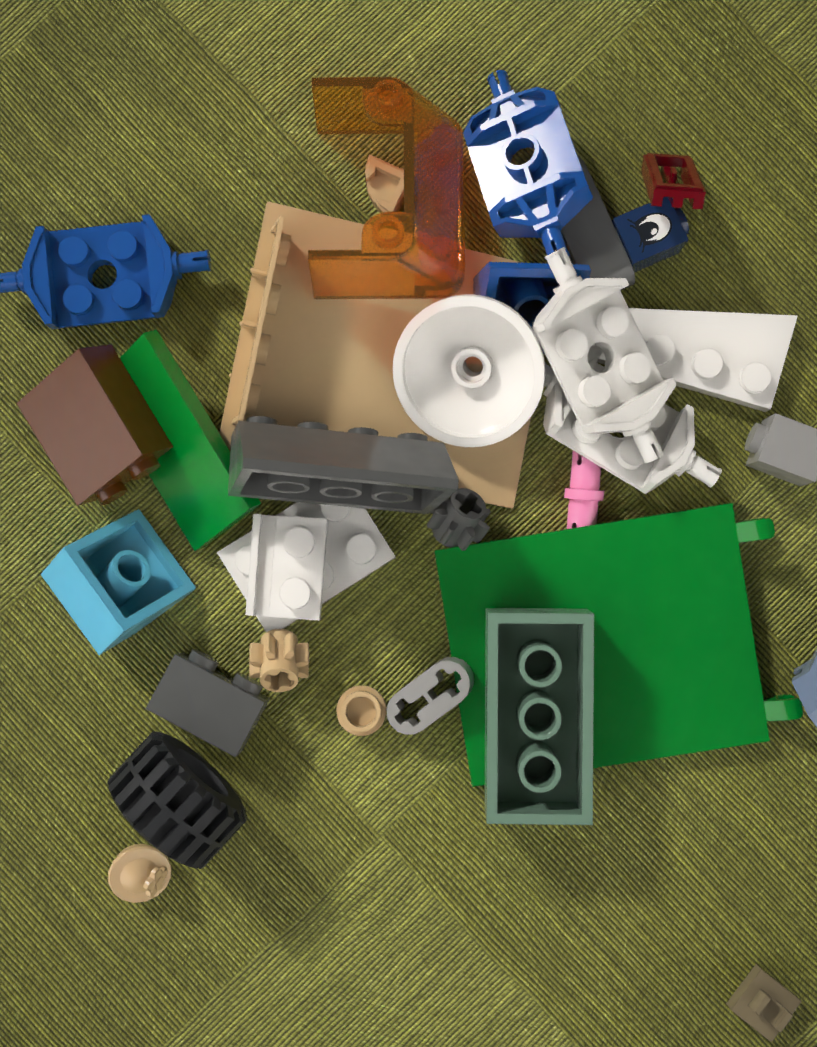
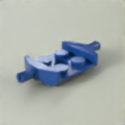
(547, 189)
(62, 265)

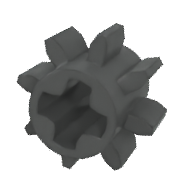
(460, 519)

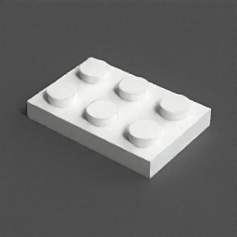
(352, 552)

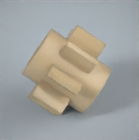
(279, 660)

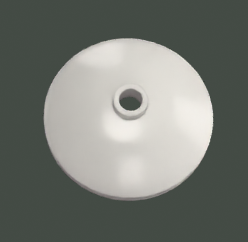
(447, 396)

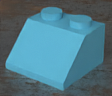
(117, 580)

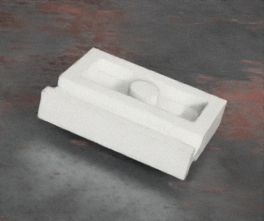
(286, 567)

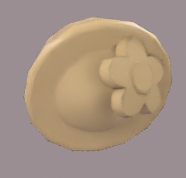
(139, 873)

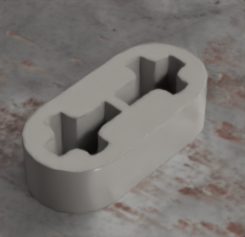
(437, 705)

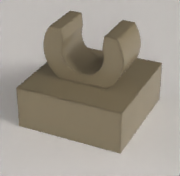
(764, 1003)

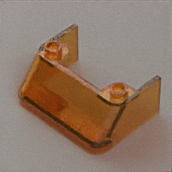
(407, 251)

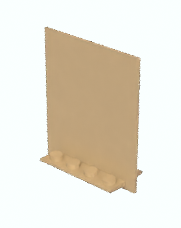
(335, 356)

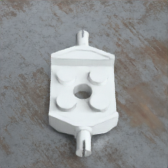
(630, 386)
(621, 455)

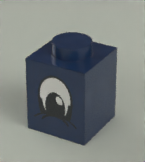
(652, 233)

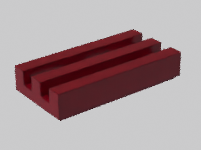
(665, 182)

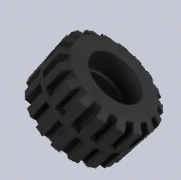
(176, 800)

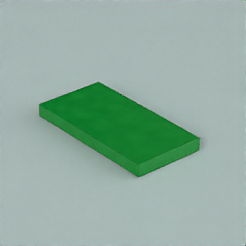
(196, 468)

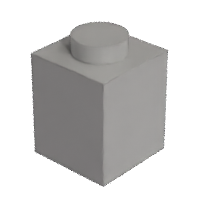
(783, 449)

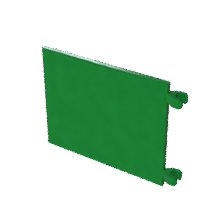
(668, 628)

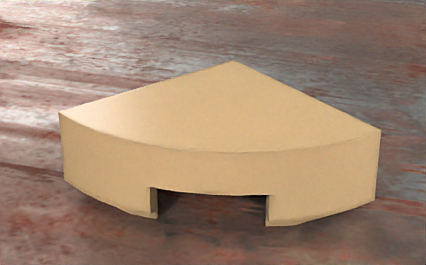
(384, 185)

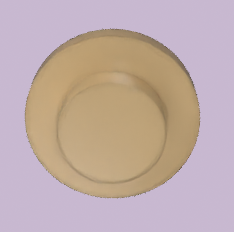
(361, 710)

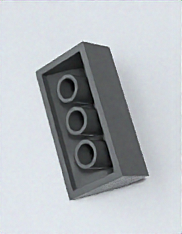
(339, 466)

